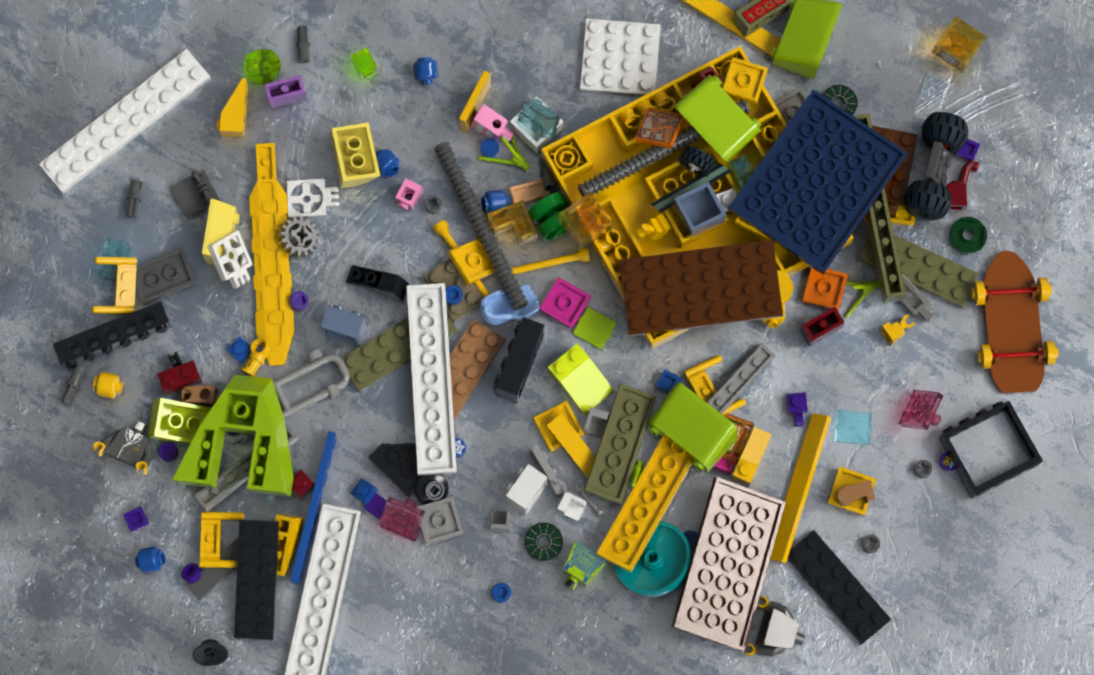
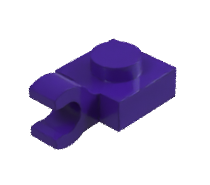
(797, 405)

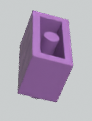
(285, 91)

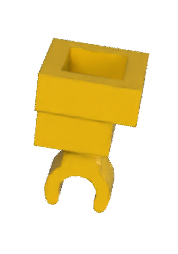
(654, 228)
(894, 332)

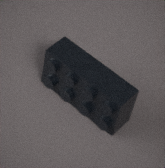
(520, 359)

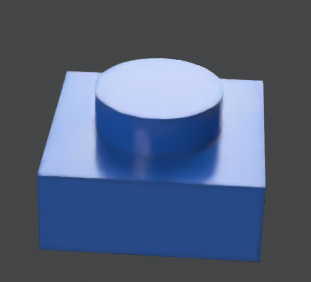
(239, 349)
(667, 381)
(364, 491)

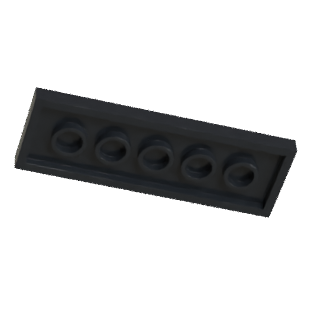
(256, 579)
(837, 587)

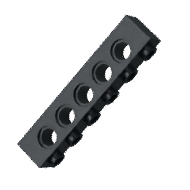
(84, 339)

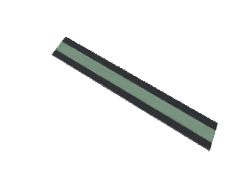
(667, 201)

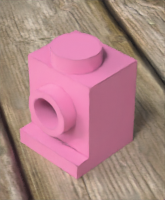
(408, 188)

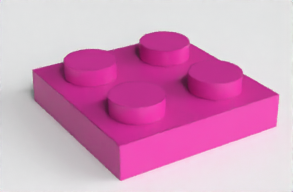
(565, 303)

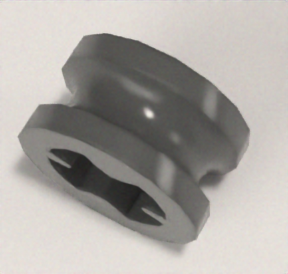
(430, 199)
(925, 463)
(876, 546)

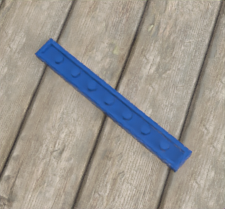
(313, 508)

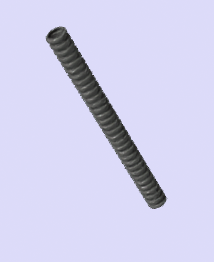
(643, 159)
(481, 226)

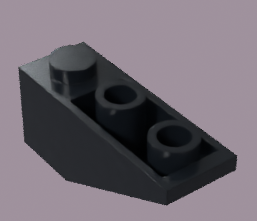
(378, 282)

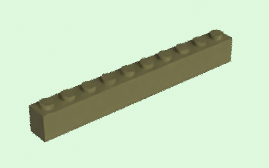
(884, 243)

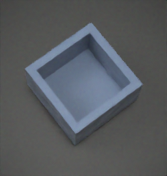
(699, 209)
(343, 325)

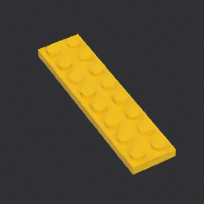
(646, 505)

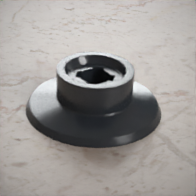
(424, 485)
(210, 653)

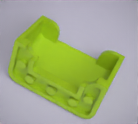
(806, 36)
(718, 118)
(694, 427)

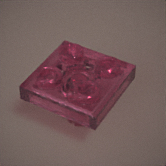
(921, 410)
(402, 518)

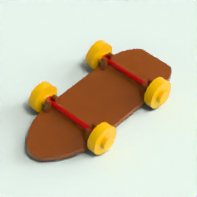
(1013, 325)

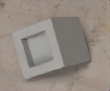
(596, 422)
(500, 521)

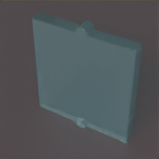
(853, 427)

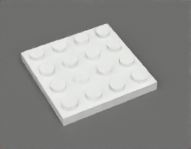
(620, 57)

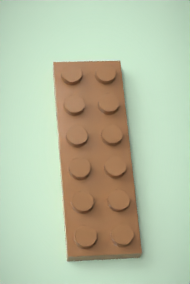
(471, 360)

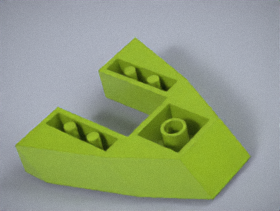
(243, 407)

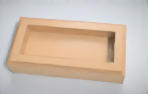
(528, 192)

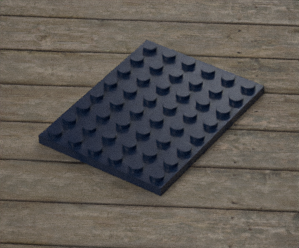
(817, 181)

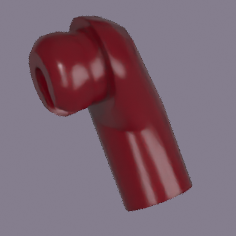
(966, 169)

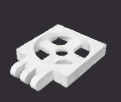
(325, 198)
(239, 274)

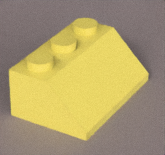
(354, 154)
(220, 222)

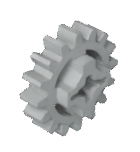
(292, 241)

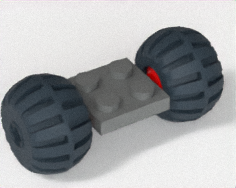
(944, 134)

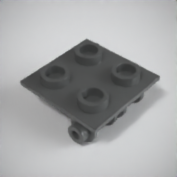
(194, 193)

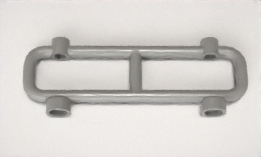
(316, 360)

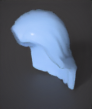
(497, 308)

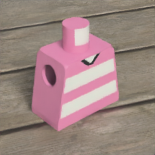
(484, 123)

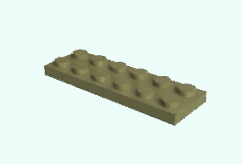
(929, 271)
(382, 355)
(620, 444)

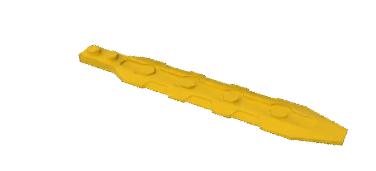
(271, 262)

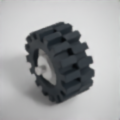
(697, 161)

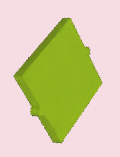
(594, 328)

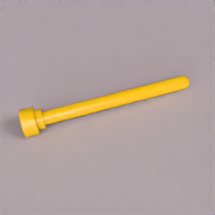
(442, 229)
(581, 255)

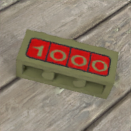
(758, 13)

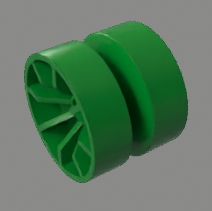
(547, 212)

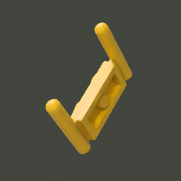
(124, 285)
(702, 385)
(211, 539)

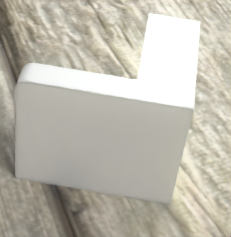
(571, 506)

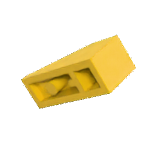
(234, 113)
(751, 456)
(289, 535)

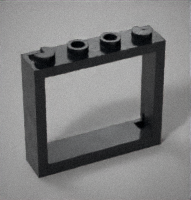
(1020, 432)

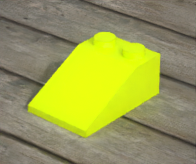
(580, 379)
(175, 420)

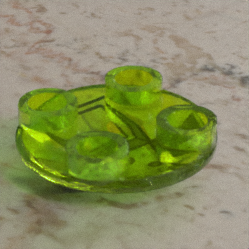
(262, 66)

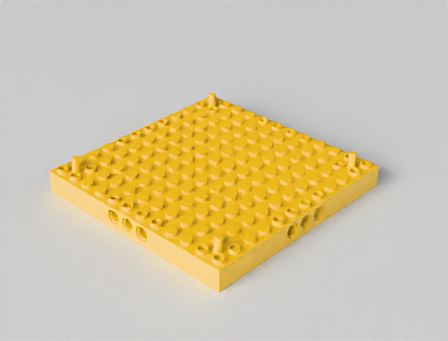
(629, 202)

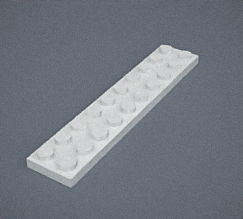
(124, 121)
(431, 379)
(323, 591)

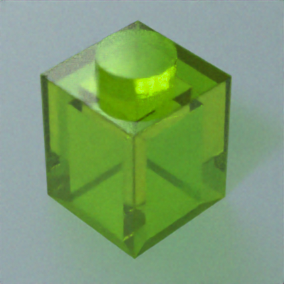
(364, 64)

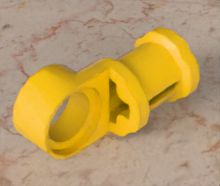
(256, 358)

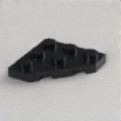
(398, 464)

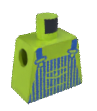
(582, 566)

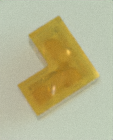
(514, 218)

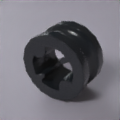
(175, 359)

